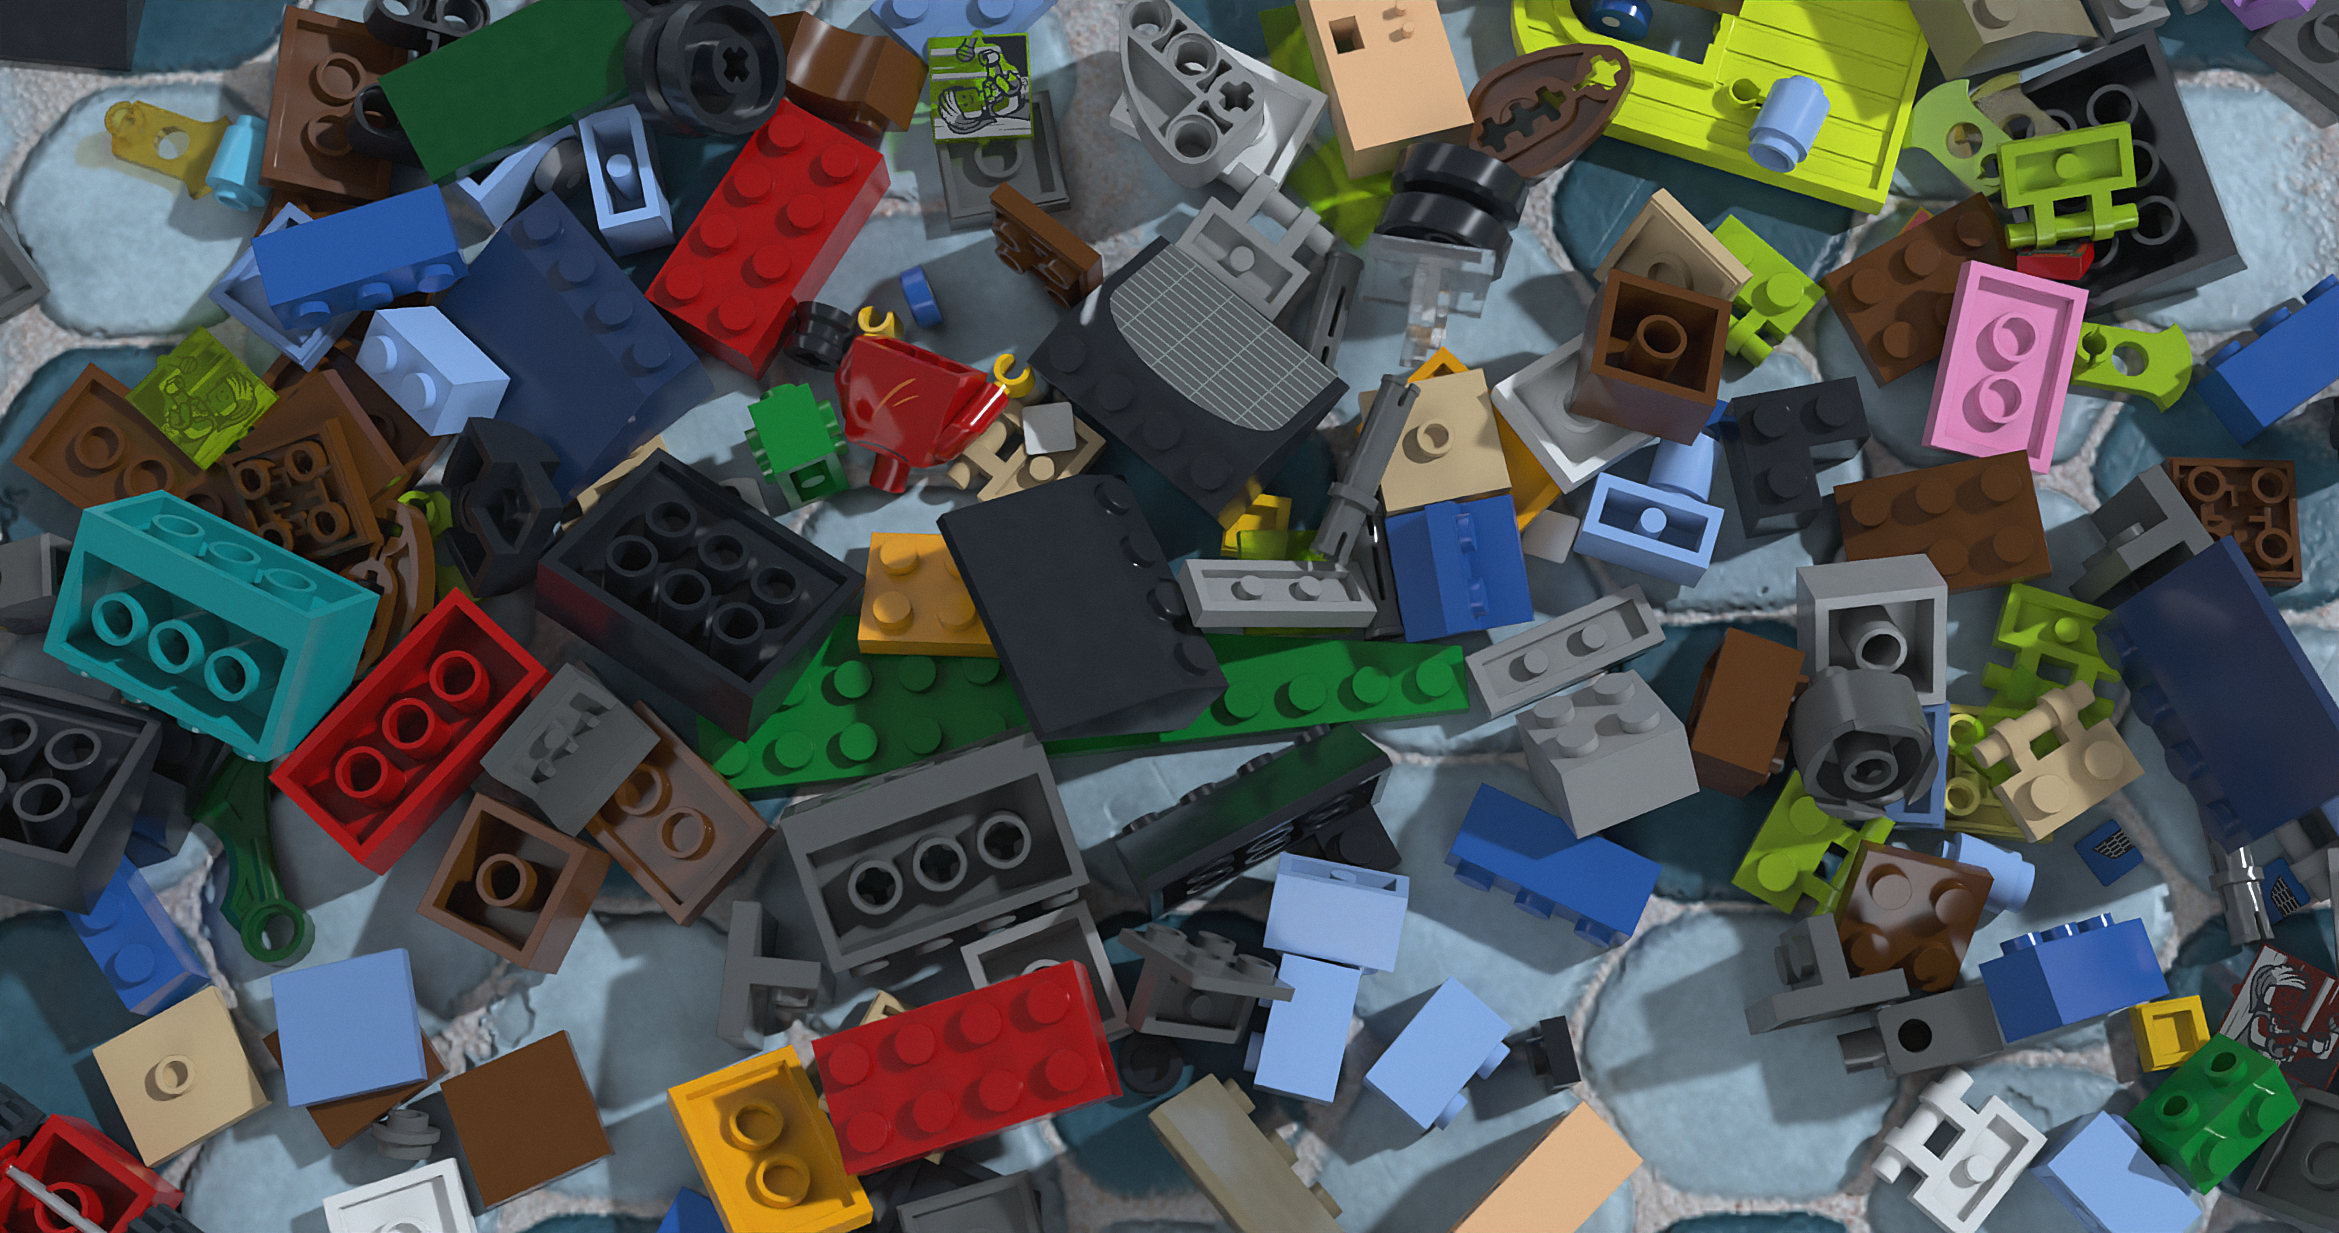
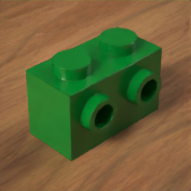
(798, 444)
(2213, 1112)

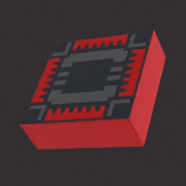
(2064, 262)

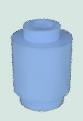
(1788, 123)
(1685, 468)
(2011, 875)

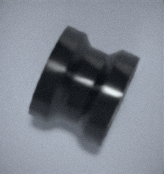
(819, 336)

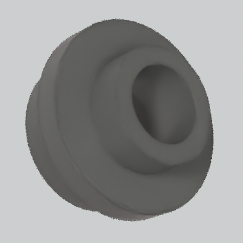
(405, 1135)

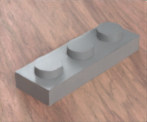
(1275, 593)
(1564, 651)

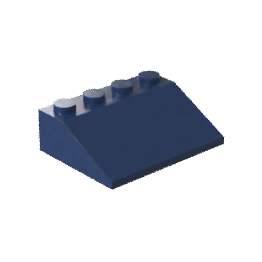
(578, 339)
(2227, 695)

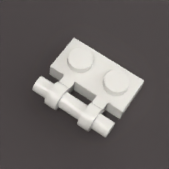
(1975, 1166)

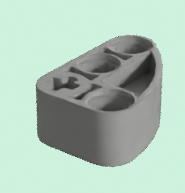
(1183, 108)

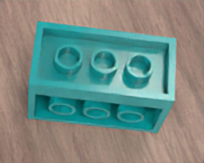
(208, 623)

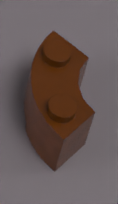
(849, 76)

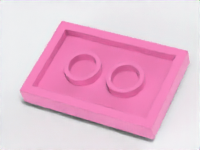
(2004, 365)

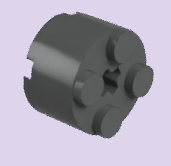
(1861, 742)

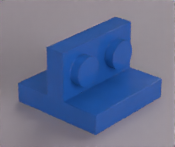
(1459, 568)

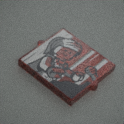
(2288, 1016)

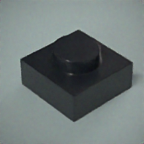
(1358, 842)
(1552, 1054)

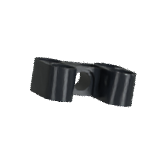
(419, 31)

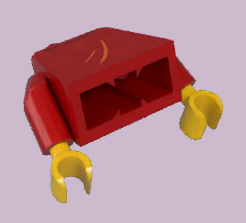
(914, 402)

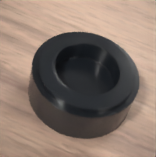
(1150, 1064)

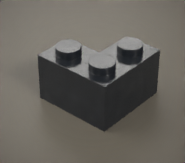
(1777, 441)

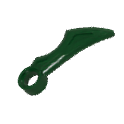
(240, 815)

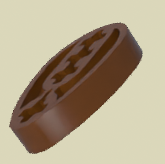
(1583, 114)
(405, 571)

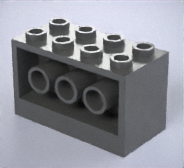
(927, 803)

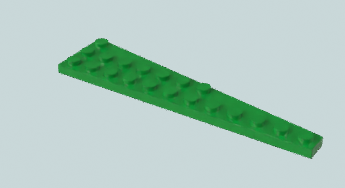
(884, 711)

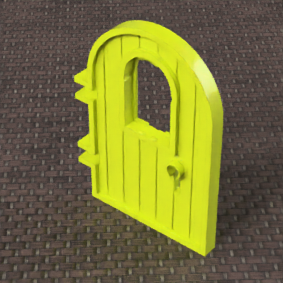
(1856, 50)

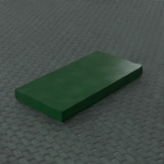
(510, 83)

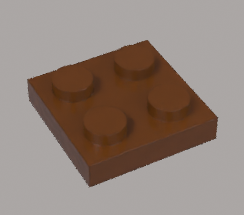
(1909, 914)

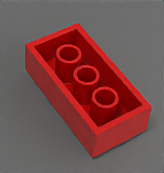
(769, 238)
(412, 733)
(966, 1068)

